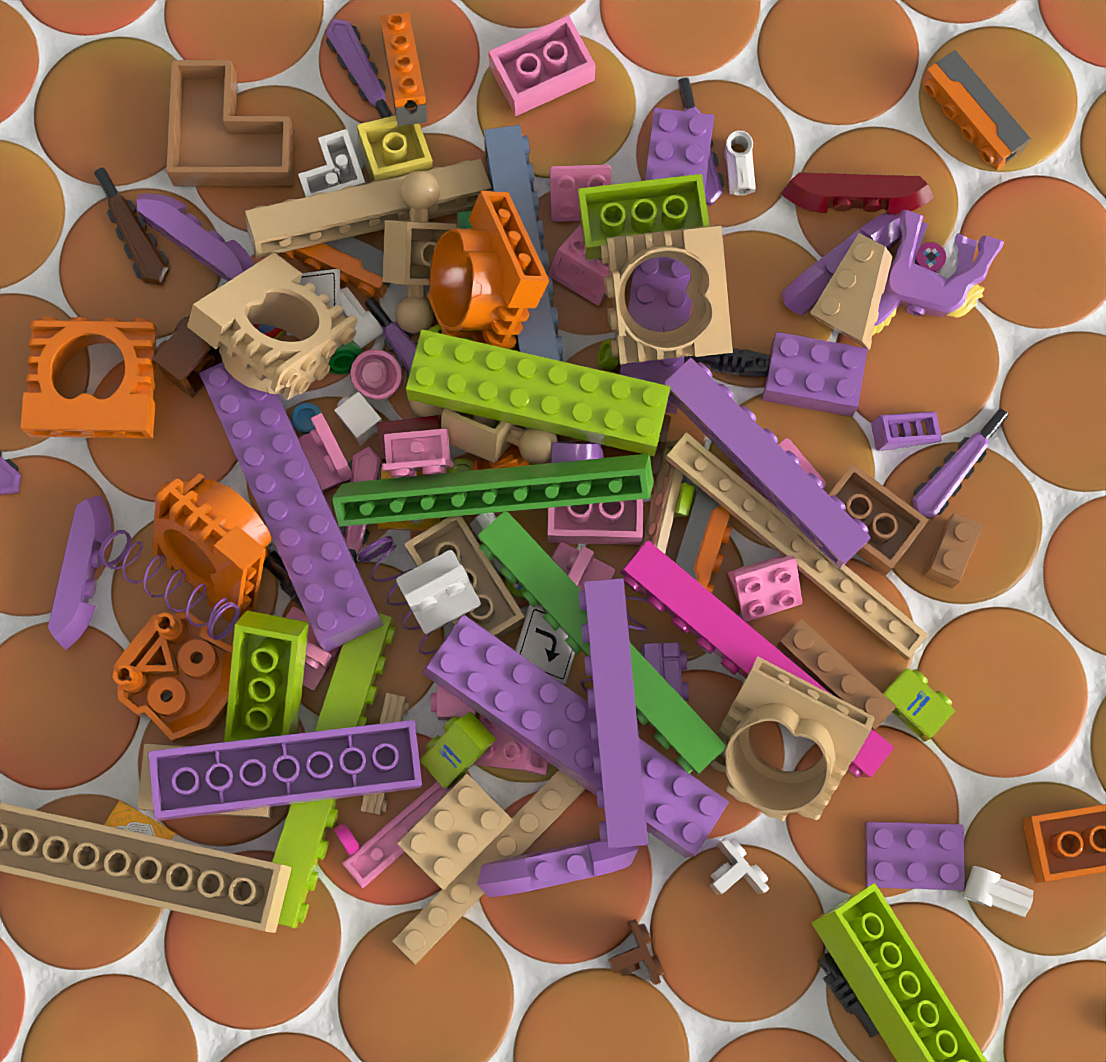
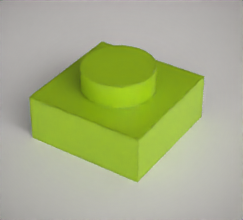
(685, 500)

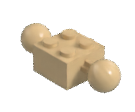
(411, 248)
(488, 436)

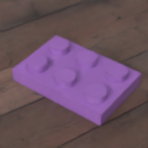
(914, 856)

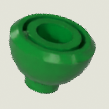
(342, 359)

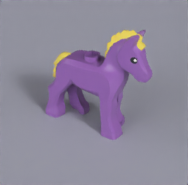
(927, 291)

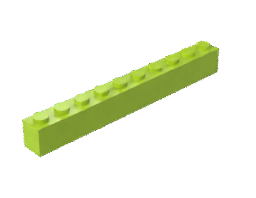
(344, 707)

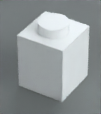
(357, 417)

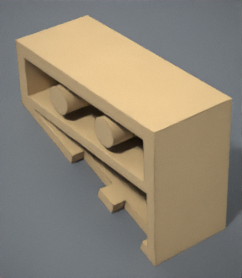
(855, 291)

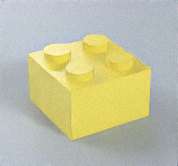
(392, 149)

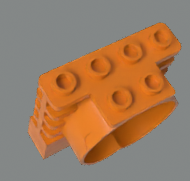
(486, 274)
(122, 415)
(213, 539)

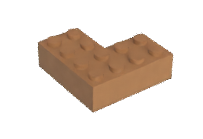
(212, 143)

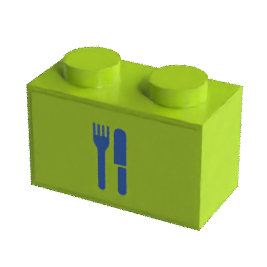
(918, 704)
(456, 749)

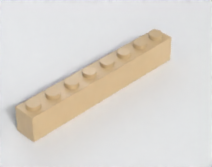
(357, 209)

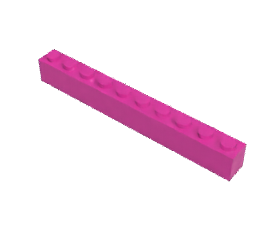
(723, 632)

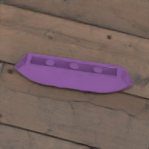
(168, 218)
(808, 287)
(76, 581)
(553, 867)

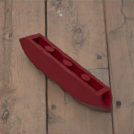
(861, 191)

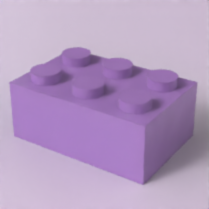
(815, 374)

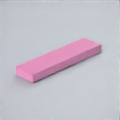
(382, 848)

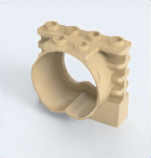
(273, 297)
(709, 325)
(807, 712)

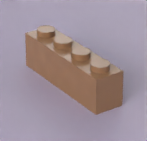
(833, 671)

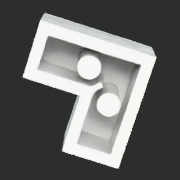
(341, 166)

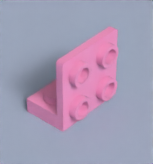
(576, 272)
(325, 455)
(510, 753)

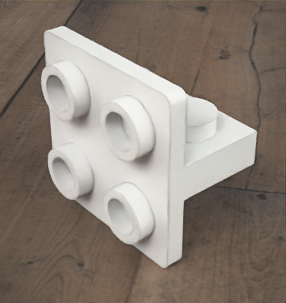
(438, 591)
(728, 874)

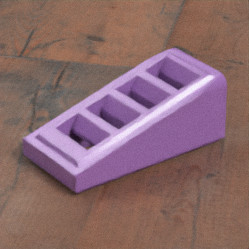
(887, 436)

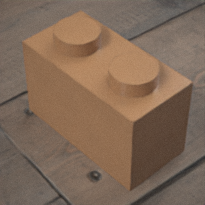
(953, 550)

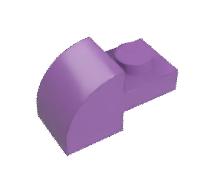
(575, 450)

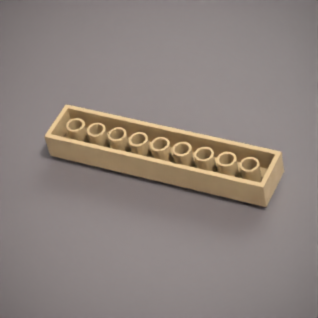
(142, 868)

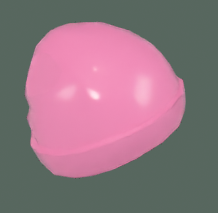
(376, 374)

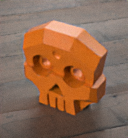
(197, 689)

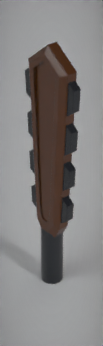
(139, 246)

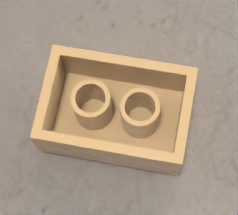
(454, 831)

